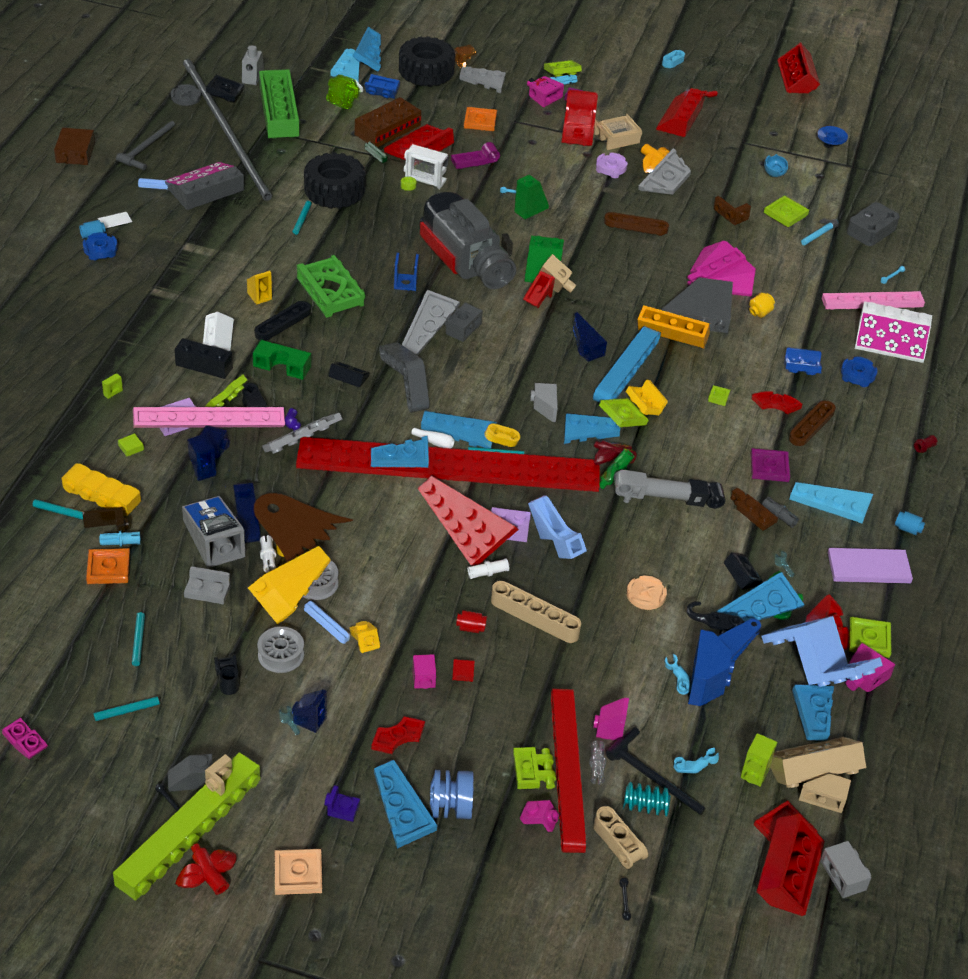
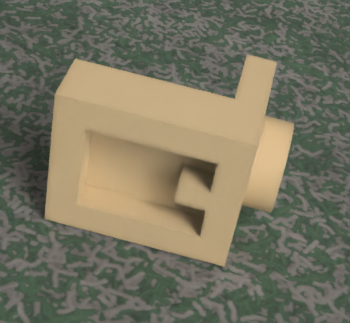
(218, 773)

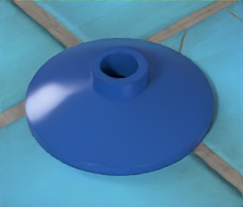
(832, 135)

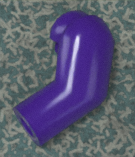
(291, 421)

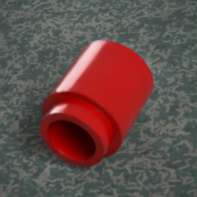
(471, 622)

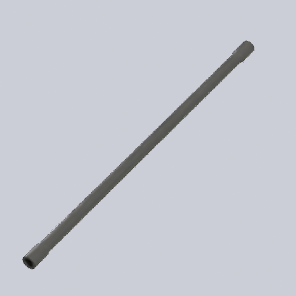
(262, 188)

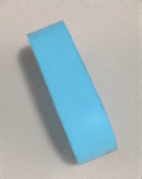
(673, 59)

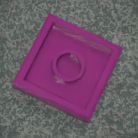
(770, 465)

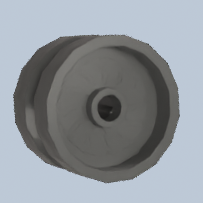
(494, 267)

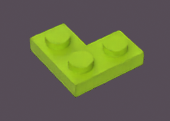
(229, 393)

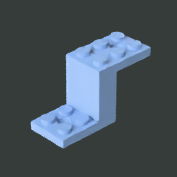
(822, 652)

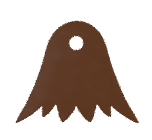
(294, 523)

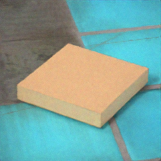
(298, 871)

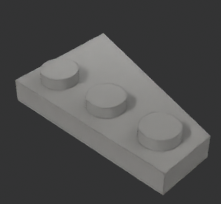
(486, 77)

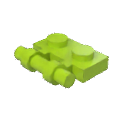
(526, 768)

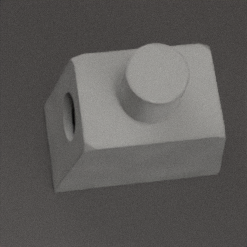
(252, 61)

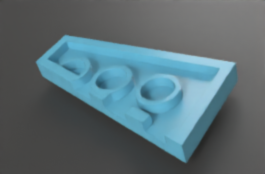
(837, 501)

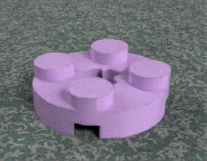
(611, 164)

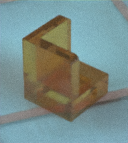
(462, 54)

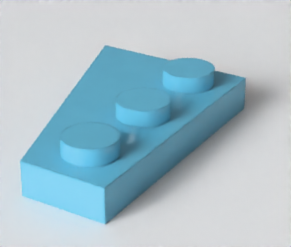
(347, 65)

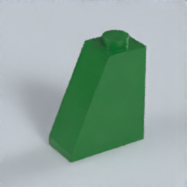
(529, 197)

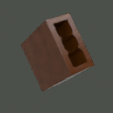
(74, 146)

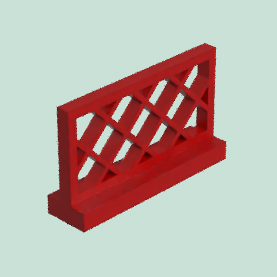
(433, 139)

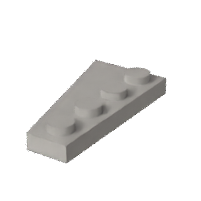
(430, 317)
(305, 431)

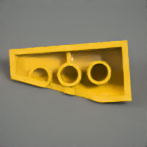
(284, 586)

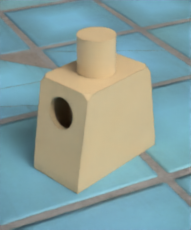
(561, 274)

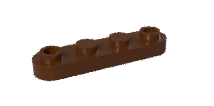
(636, 223)
(812, 423)

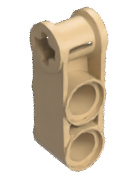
(628, 847)

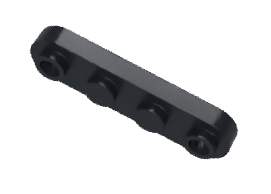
(282, 320)

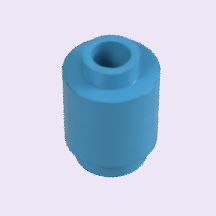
(91, 227)
(910, 523)

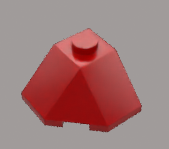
(827, 608)

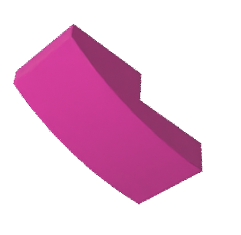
(24, 739)

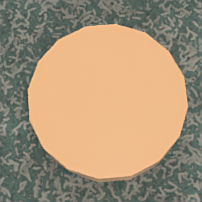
(646, 592)

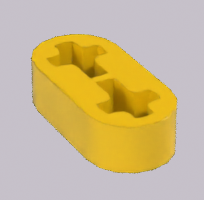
(502, 435)

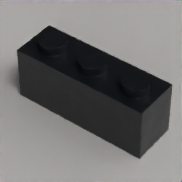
(203, 358)

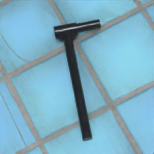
(620, 750)

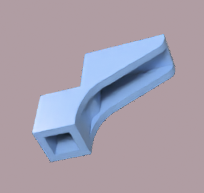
(552, 527)

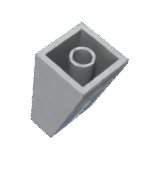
(214, 531)

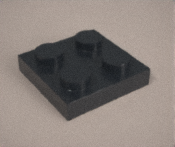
(224, 88)

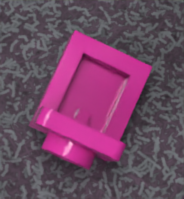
(540, 813)

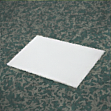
(116, 219)

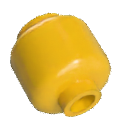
(761, 305)

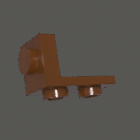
(732, 214)

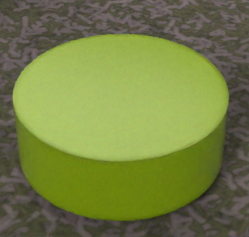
(408, 183)

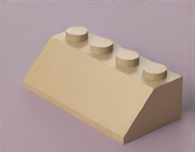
(817, 760)

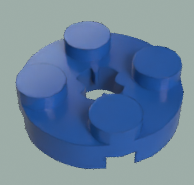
(107, 249)
(863, 378)

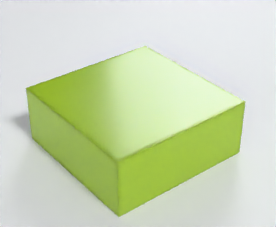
(112, 386)
(719, 395)
(130, 445)

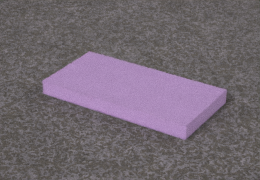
(869, 565)

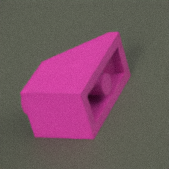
(612, 720)

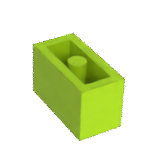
(758, 759)

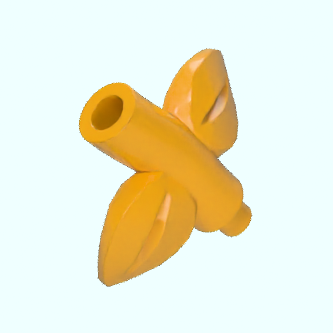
(652, 157)

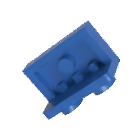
(382, 86)
(802, 360)

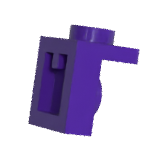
(341, 805)

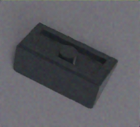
(348, 374)
(742, 571)

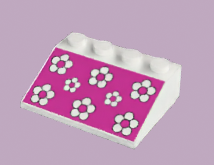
(893, 331)

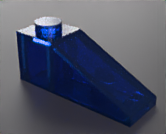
(588, 340)
(244, 505)

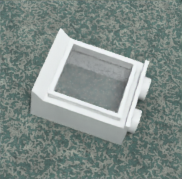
(425, 165)

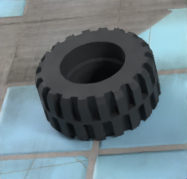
(426, 61)
(334, 180)

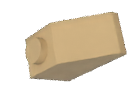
(826, 792)

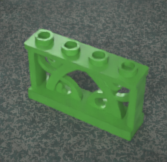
(311, 273)

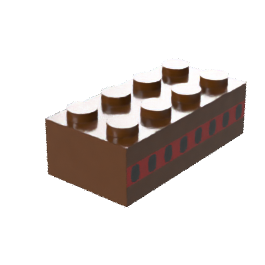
(387, 122)

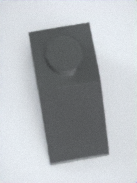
(189, 773)

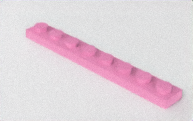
(211, 416)

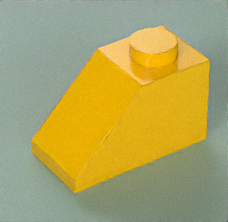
(260, 287)

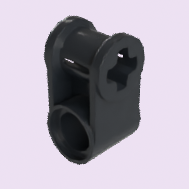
(252, 396)
(227, 674)

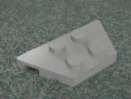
(666, 175)

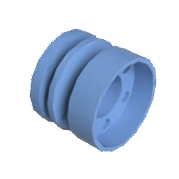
(452, 794)

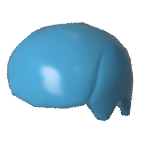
(776, 165)

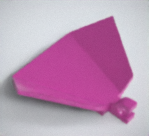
(726, 264)

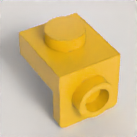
(366, 635)

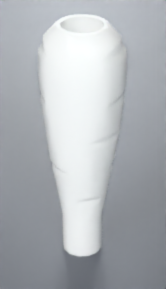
(436, 438)

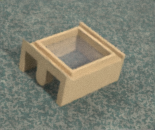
(618, 131)

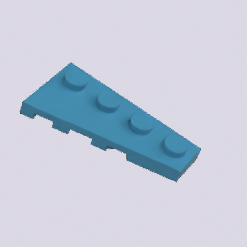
(765, 600)
(404, 809)

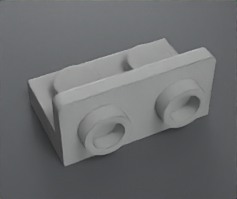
(208, 585)

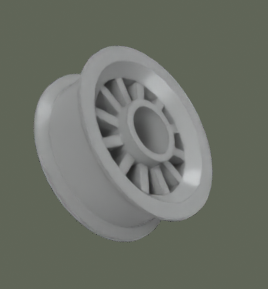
(325, 585)
(280, 649)

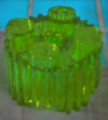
(342, 91)

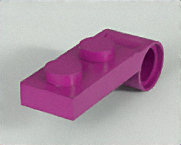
(487, 155)

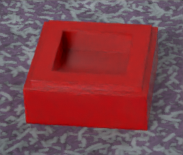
(463, 670)

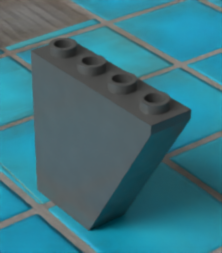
(705, 301)

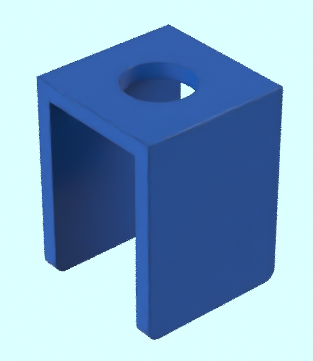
(398, 278)

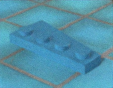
(369, 50)
(458, 427)

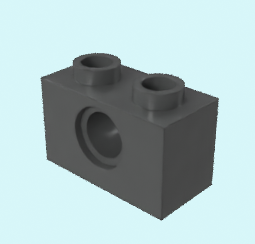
(464, 322)

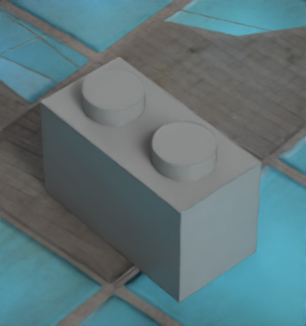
(845, 869)

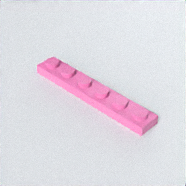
(856, 300)

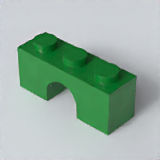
(271, 354)

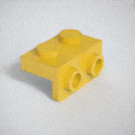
(647, 398)

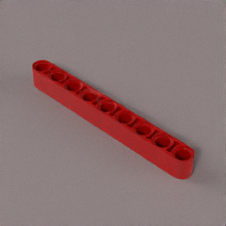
(568, 772)

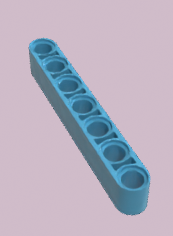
(627, 365)

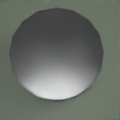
(185, 95)

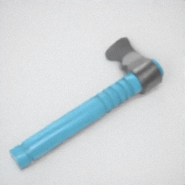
(829, 224)

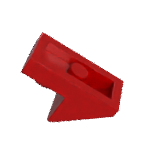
(540, 288)

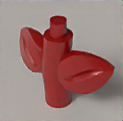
(207, 869)

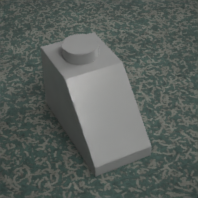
(545, 400)

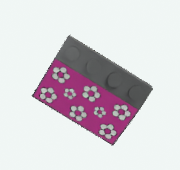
(206, 184)

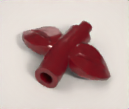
(610, 451)

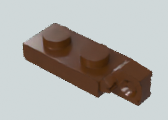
(753, 509)

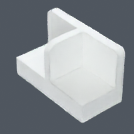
(218, 331)

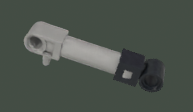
(694, 492)

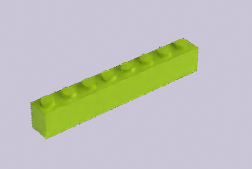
(184, 830)

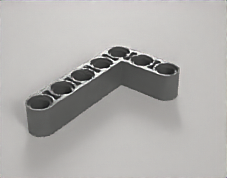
(413, 372)

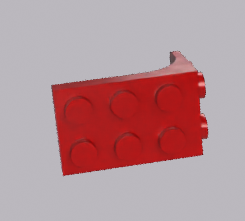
(580, 117)

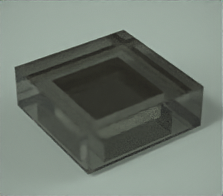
(507, 244)

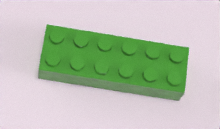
(279, 103)

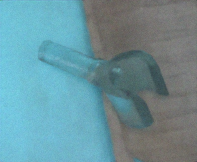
(781, 561)
(288, 718)

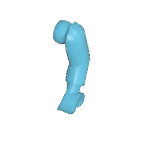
(683, 678)
(694, 767)

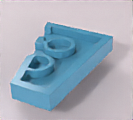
(403, 455)

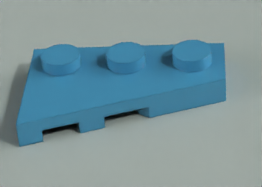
(586, 427)
(814, 709)

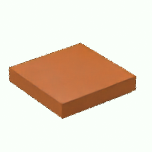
(480, 119)
(108, 566)

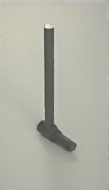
(128, 158)

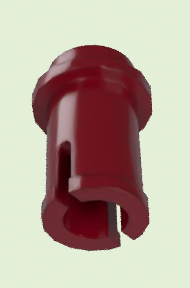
(922, 445)

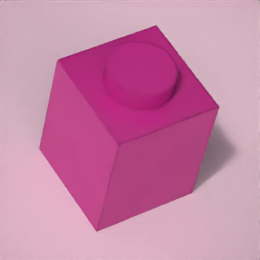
(424, 671)

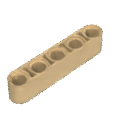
(536, 611)

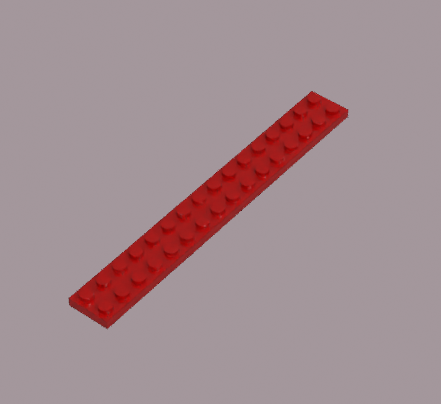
(455, 465)

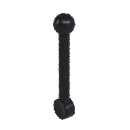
(160, 788)
(624, 884)

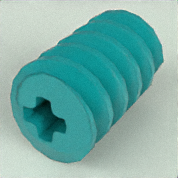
(647, 799)

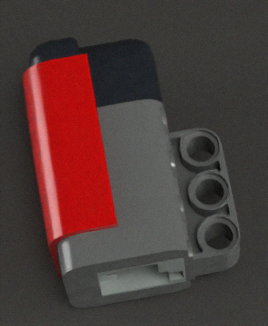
(456, 231)

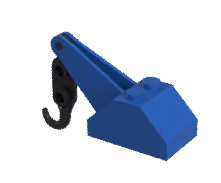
(717, 654)

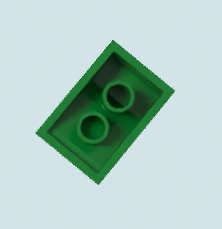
(539, 252)

